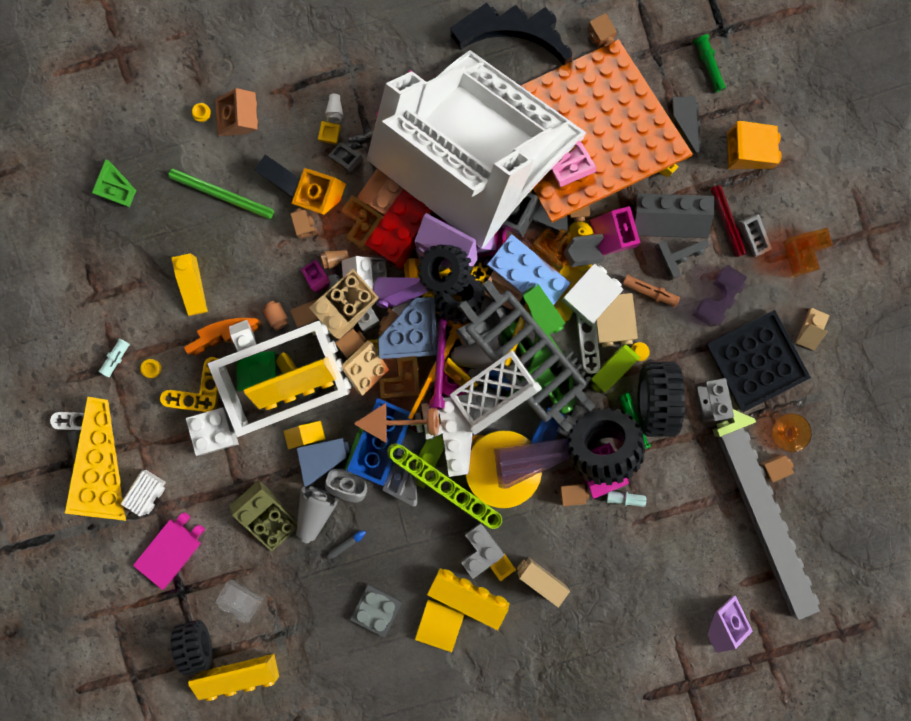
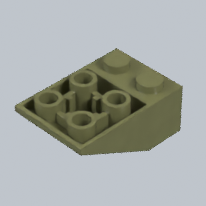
(264, 515)

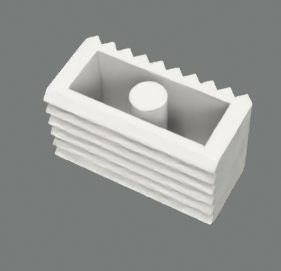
(143, 493)

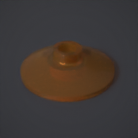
(800, 435)

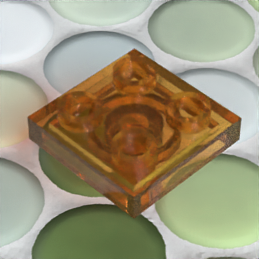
(551, 248)

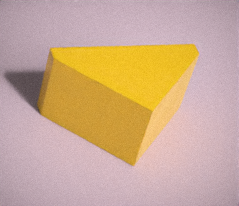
(304, 435)

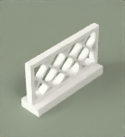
(508, 402)

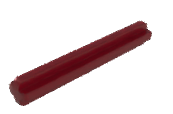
(728, 221)

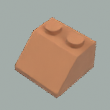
(236, 113)
(380, 192)

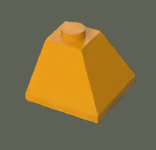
(318, 191)

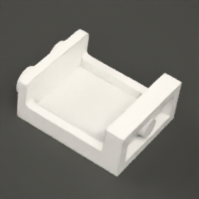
(592, 294)

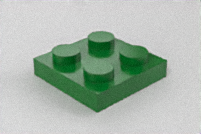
(255, 369)

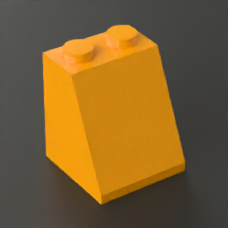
(753, 146)

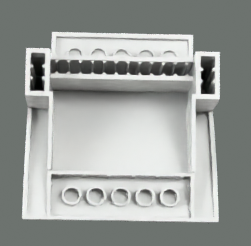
(468, 143)

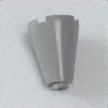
(474, 356)
(313, 512)

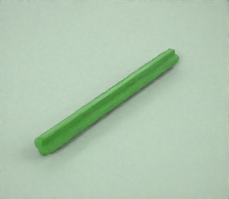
(221, 193)

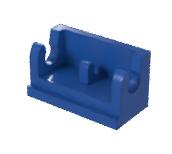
(495, 374)
(546, 430)

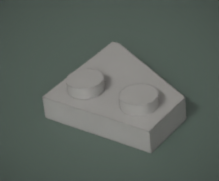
(402, 483)

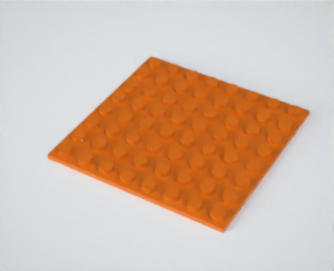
(623, 125)

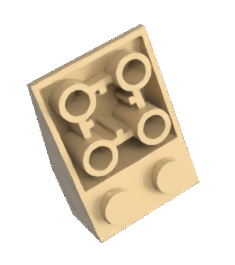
(344, 304)

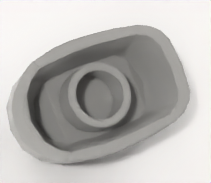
(346, 485)

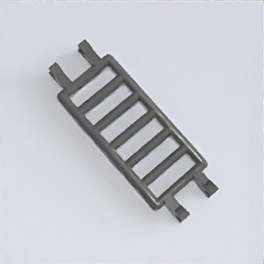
(544, 340)

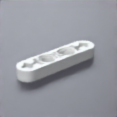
(584, 337)

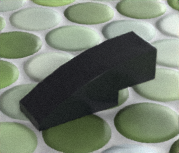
(278, 175)

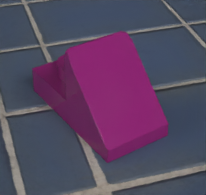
(315, 276)

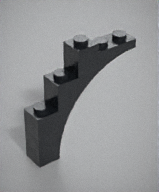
(485, 24)

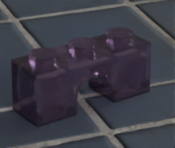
(729, 282)

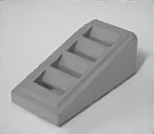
(745, 230)

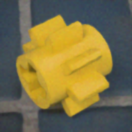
(483, 272)

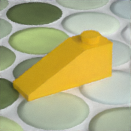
(190, 283)

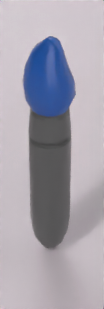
(345, 545)

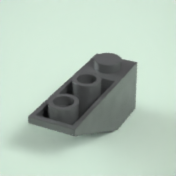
(683, 115)

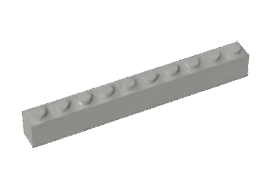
(768, 524)

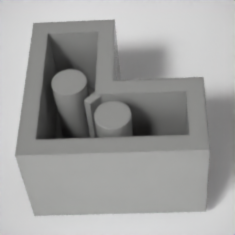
(485, 552)

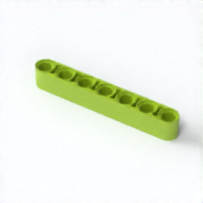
(453, 489)

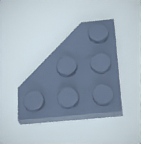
(411, 332)

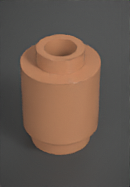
(275, 315)

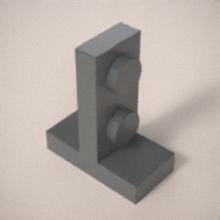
(668, 259)
(484, 328)

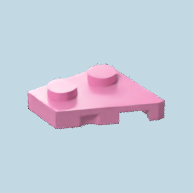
(573, 166)

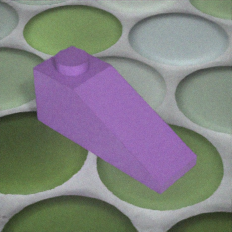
(397, 291)

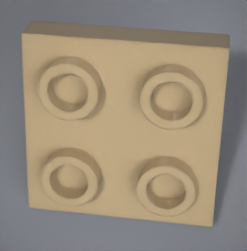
(364, 368)

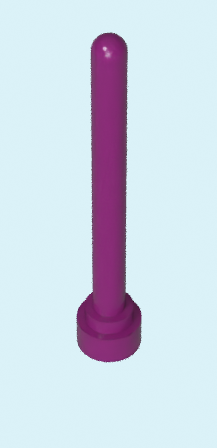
(437, 400)

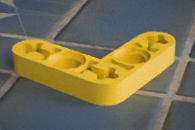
(204, 393)

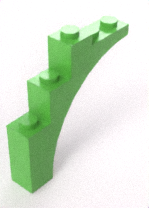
(549, 321)

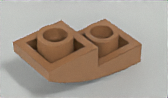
(303, 314)

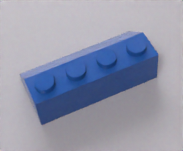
(371, 455)

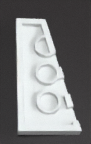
(457, 435)

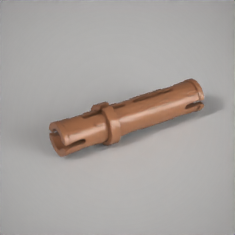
(658, 294)

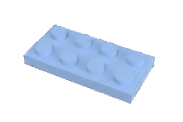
(524, 269)

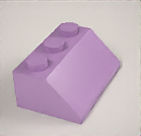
(435, 232)

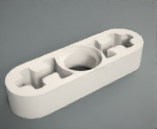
(65, 415)

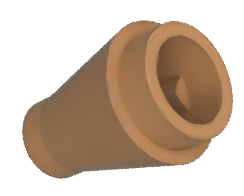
(333, 258)

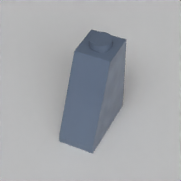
(321, 458)

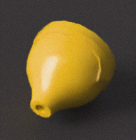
(579, 229)

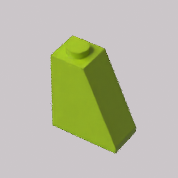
(613, 369)

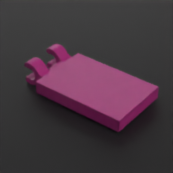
(169, 551)

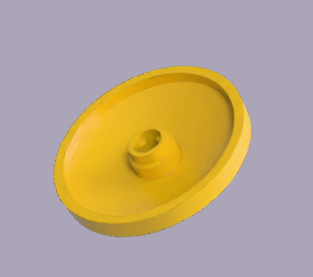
(483, 473)

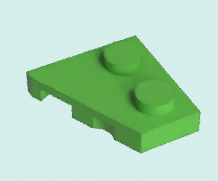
(114, 185)

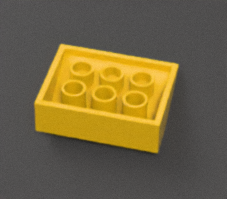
(292, 383)

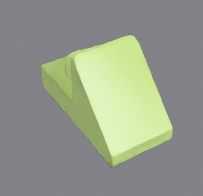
(737, 422)

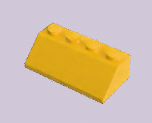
(235, 677)

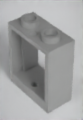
(718, 400)

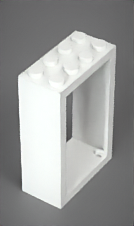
(230, 396)

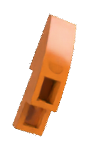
(215, 332)

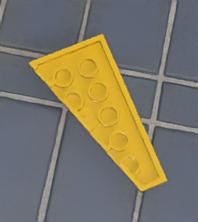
(95, 475)

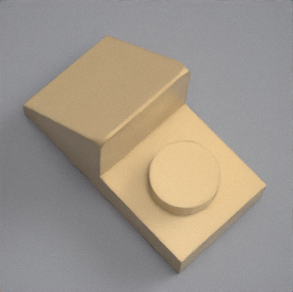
(812, 329)

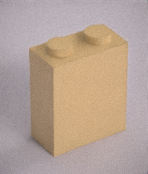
(617, 322)
(542, 581)

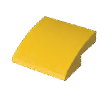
(439, 626)

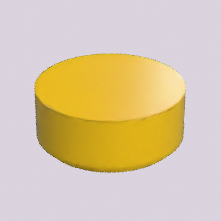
(150, 368)

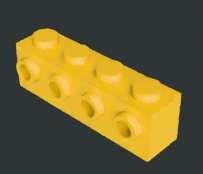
(469, 599)

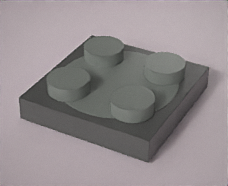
(376, 610)

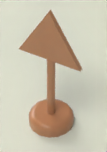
(376, 423)

